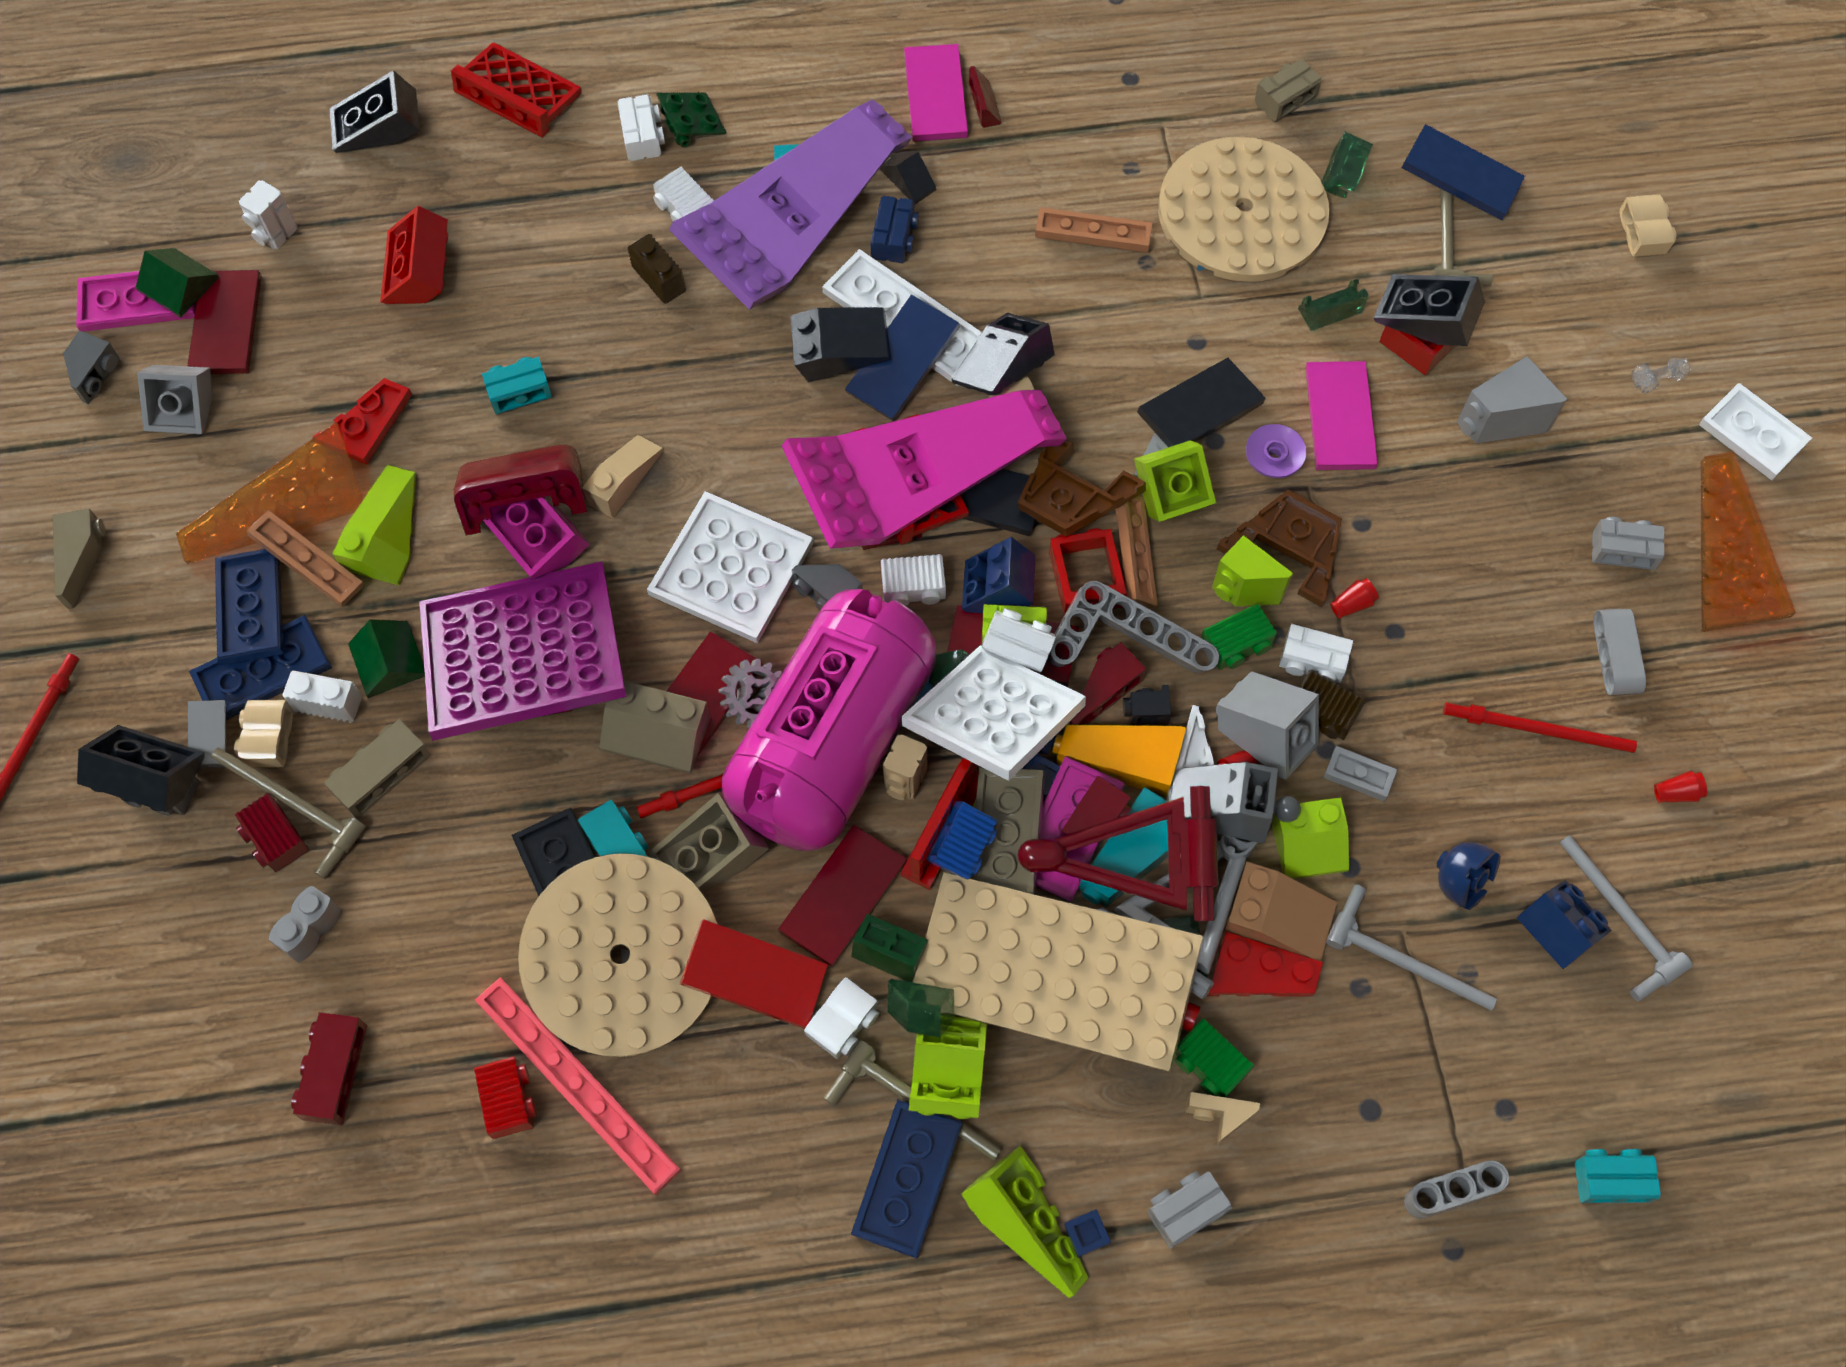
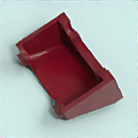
(518, 478)

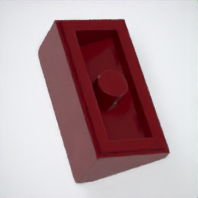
(983, 99)

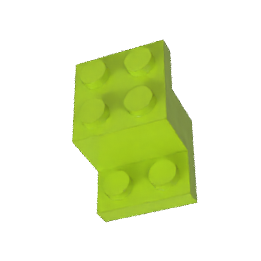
(949, 1070)

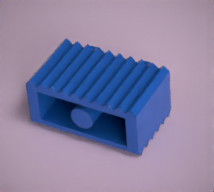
(963, 840)

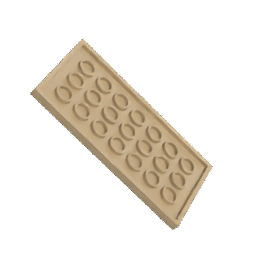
(1061, 970)

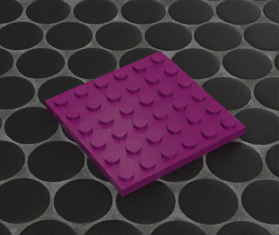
(519, 651)

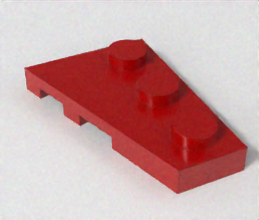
(372, 418)
(1261, 969)

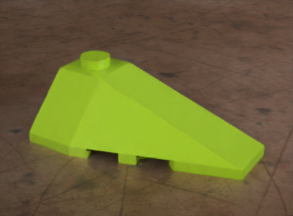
(380, 530)
(1015, 1210)

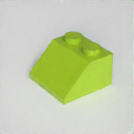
(1250, 576)
(1315, 841)

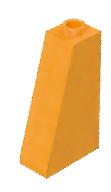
(1130, 754)

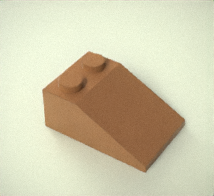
(1280, 912)

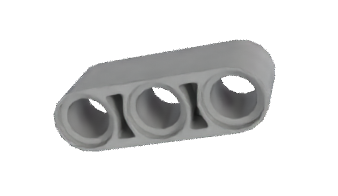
(1619, 652)
(1468, 1178)

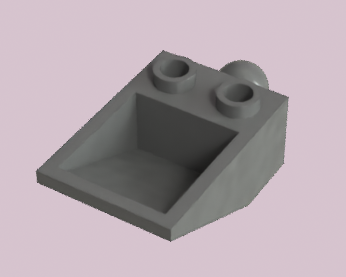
(1239, 796)

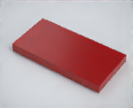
(753, 974)

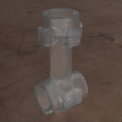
(1648, 379)

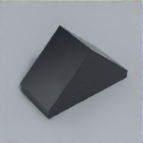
(910, 175)

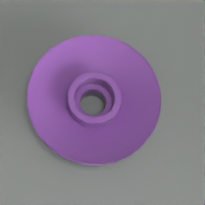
(1275, 440)

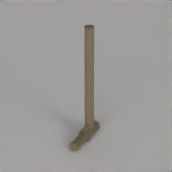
(1447, 267)
(343, 833)
(862, 1062)

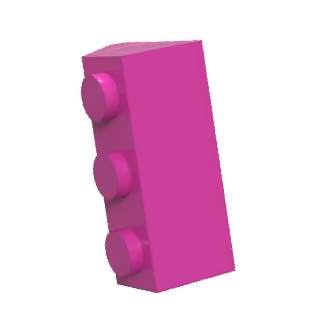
(537, 535)

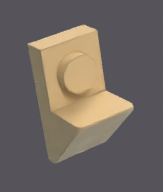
(1231, 1112)

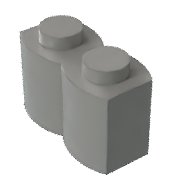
(301, 929)

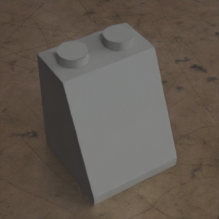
(1512, 405)
(1271, 721)

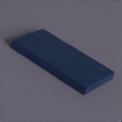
(1463, 172)
(915, 343)
(248, 606)
(263, 676)
(906, 1180)

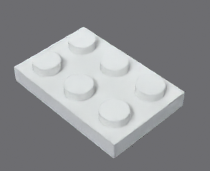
(1755, 431)

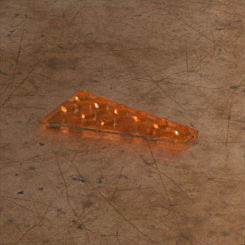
(301, 490)
(1737, 564)

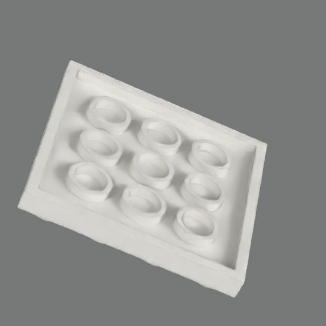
(730, 566)
(994, 712)

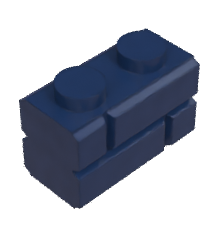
(893, 229)

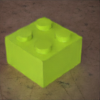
(1175, 480)

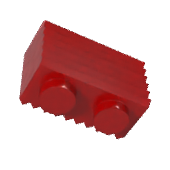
(504, 1097)

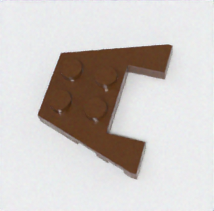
(1067, 500)
(1300, 532)

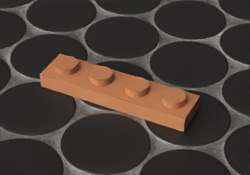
(1093, 229)
(1136, 552)
(305, 558)

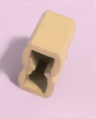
(1647, 225)
(264, 733)

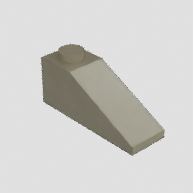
(76, 550)

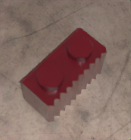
(270, 832)

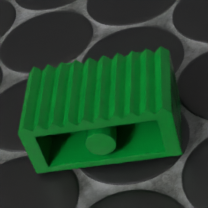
(1240, 636)
(1212, 1060)

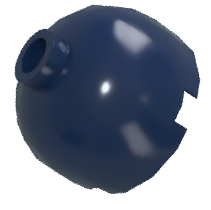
(1466, 871)

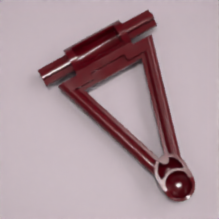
(1190, 854)

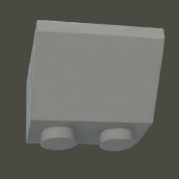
(175, 398)

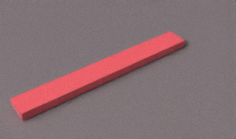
(578, 1086)

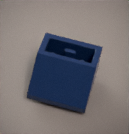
(999, 577)
(1564, 923)

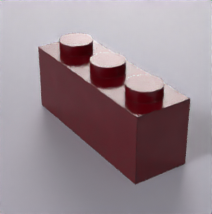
(329, 1068)

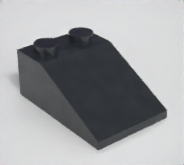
(375, 115)
(1432, 307)
(838, 340)

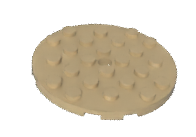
(1209, 229)
(570, 946)

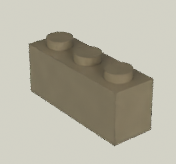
(377, 768)

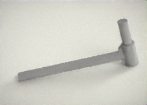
(1345, 932)
(1670, 964)

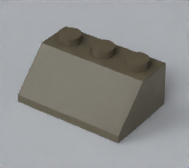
(655, 727)

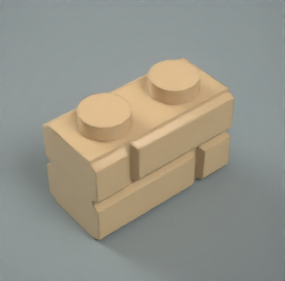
(905, 768)

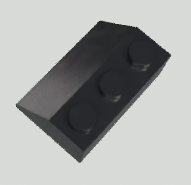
(138, 767)

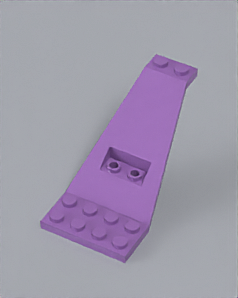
(780, 216)

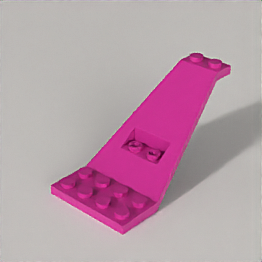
(897, 472)

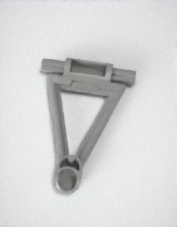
(1236, 852)

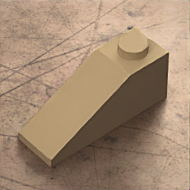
(620, 475)

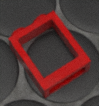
(1089, 540)

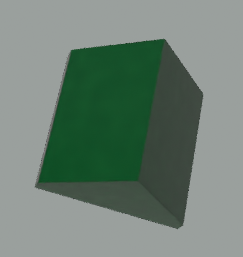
(173, 279)
(386, 656)

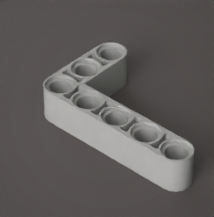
(1129, 626)

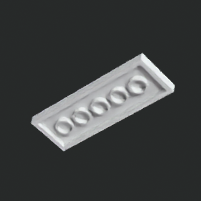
(870, 284)

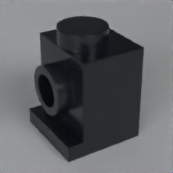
(1148, 707)

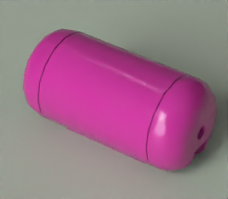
(829, 720)

